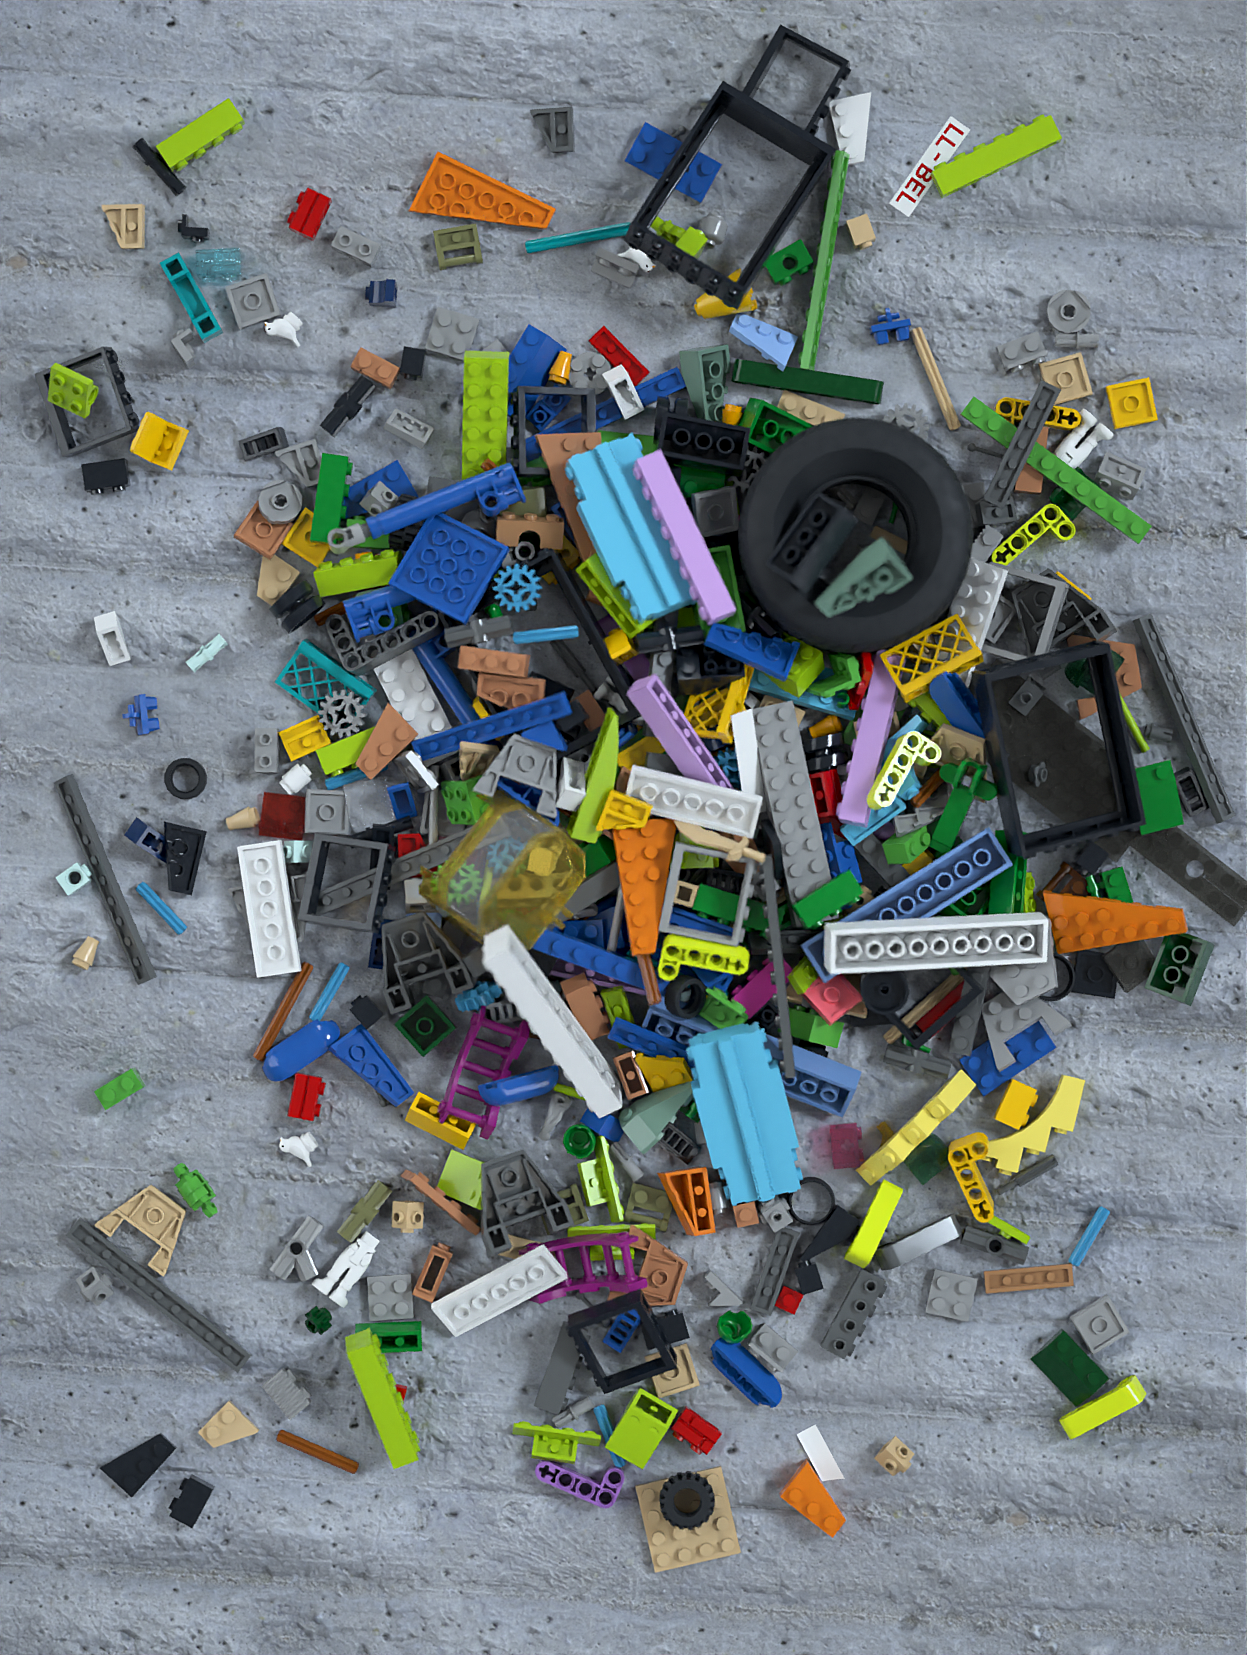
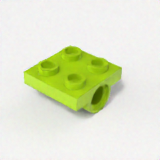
(71, 390)

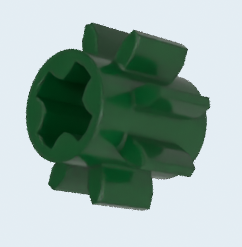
(318, 1320)

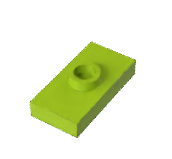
(802, 976)
(1008, 1230)

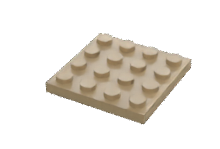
(677, 1547)

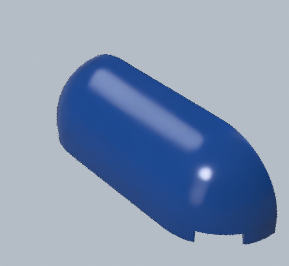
(956, 703)
(526, 794)
(300, 1049)
(520, 1086)
(746, 1373)

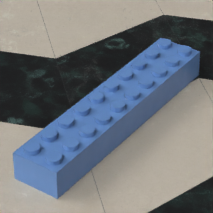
(925, 890)
(817, 1078)

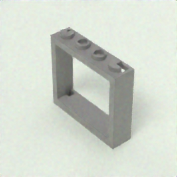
(1052, 616)
(742, 910)

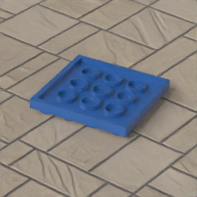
(449, 566)

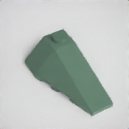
(705, 378)
(871, 573)
(650, 1115)

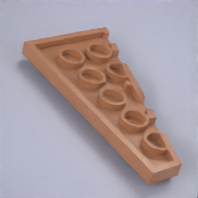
(556, 451)

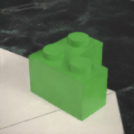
(813, 1027)

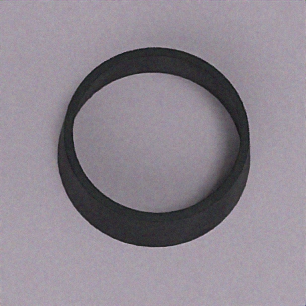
(1070, 984)
(816, 1180)

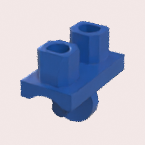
(900, 327)
(144, 724)

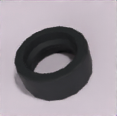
(202, 778)
(673, 994)

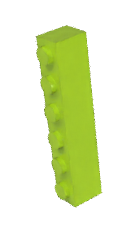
(995, 156)

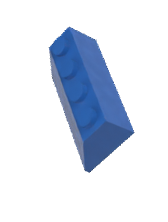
(531, 363)

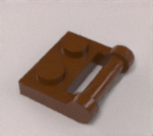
(1075, 886)

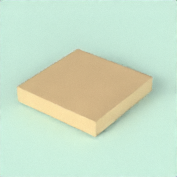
(1068, 375)
(678, 1379)

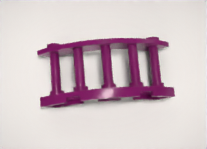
(519, 1038)
(591, 1282)

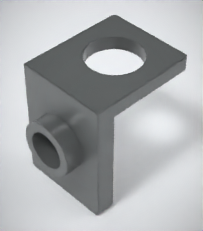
(1027, 696)

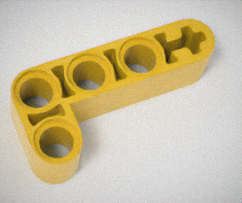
(1016, 415)
(974, 1179)

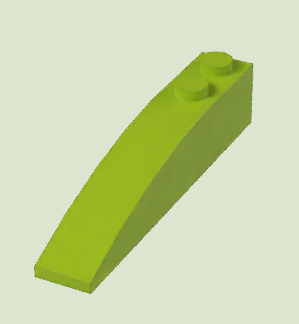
(598, 782)

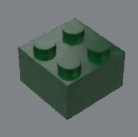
(425, 1025)

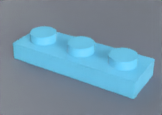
(876, 820)

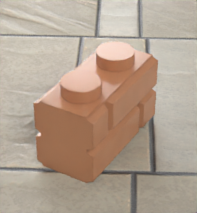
(375, 368)
(630, 1075)

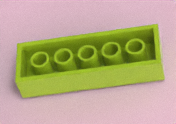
(484, 410)
(382, 1398)

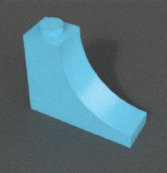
(911, 784)

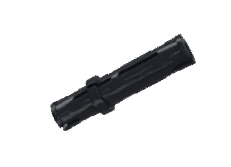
(162, 170)
(400, 825)

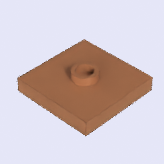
(260, 534)

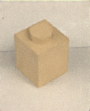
(860, 232)
(685, 893)

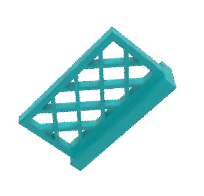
(332, 668)

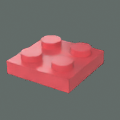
(832, 998)

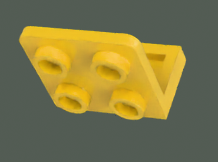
(158, 441)

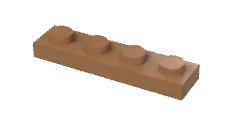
(1028, 1278)

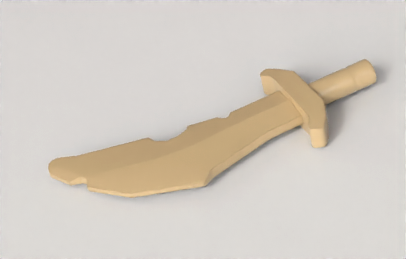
(712, 839)

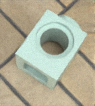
(65, 882)

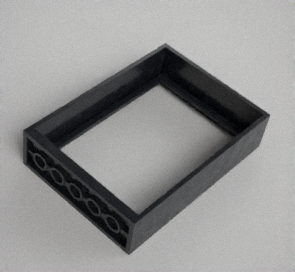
(768, 125)
(548, 561)
(1116, 741)

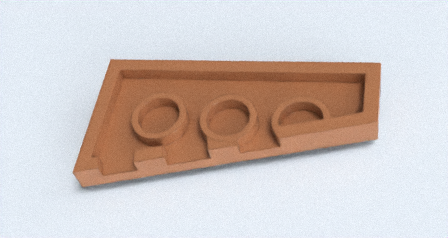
(437, 1196)

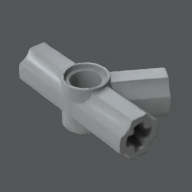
(301, 1261)

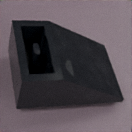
(705, 669)

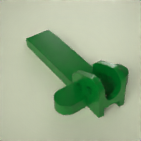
(960, 801)

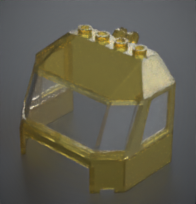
(507, 872)

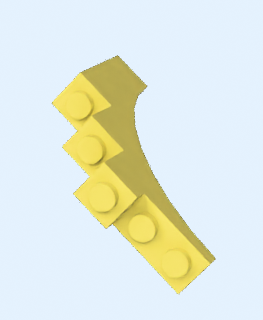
(1059, 1113)
(917, 1128)

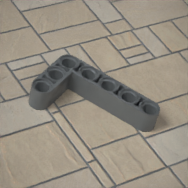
(381, 643)

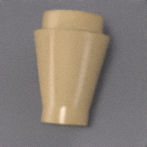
(245, 818)
(85, 954)

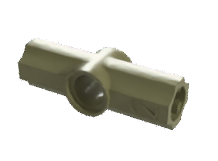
(364, 1211)

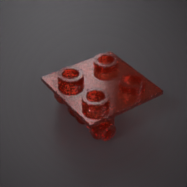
(282, 816)

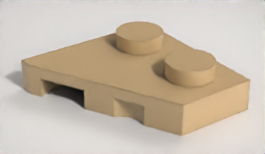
(275, 579)

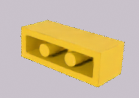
(425, 1116)

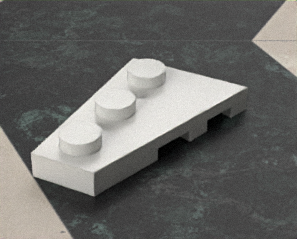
(851, 124)

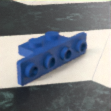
(839, 855)

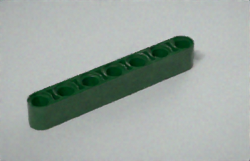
(807, 381)

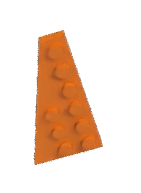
(465, 193)
(643, 870)
(1100, 922)

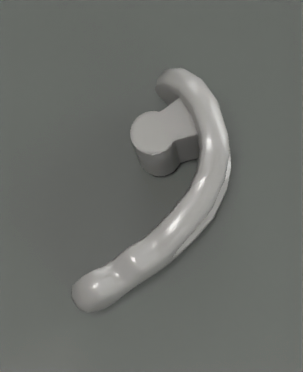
(557, 1106)

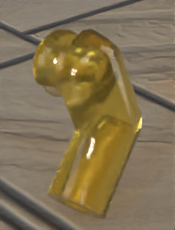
(886, 1132)

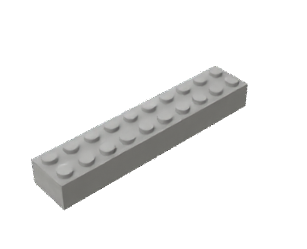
(790, 802)

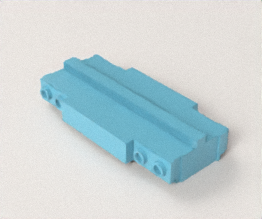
(626, 530)
(744, 1113)

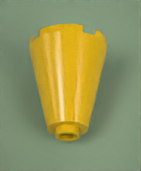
(712, 307)

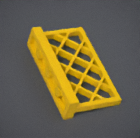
(957, 664)
(734, 703)

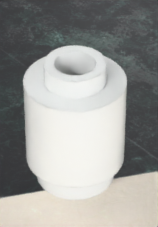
(296, 778)

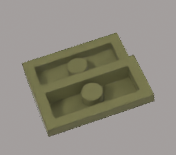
(535, 503)

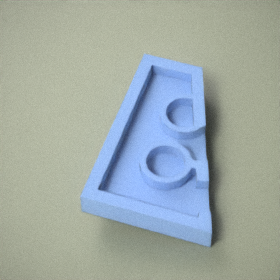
(769, 340)

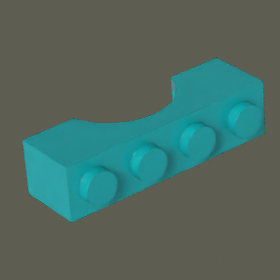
(191, 297)

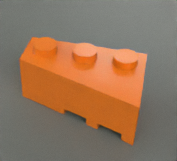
(691, 1198)
(812, 1499)

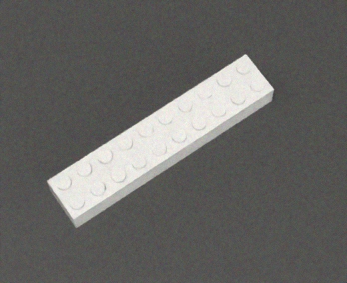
(935, 942)
(552, 1021)

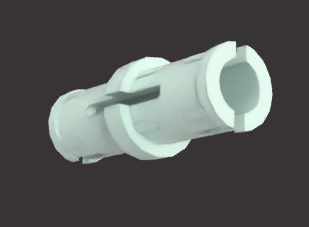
(206, 652)

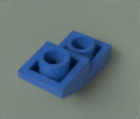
(547, 410)
(626, 733)

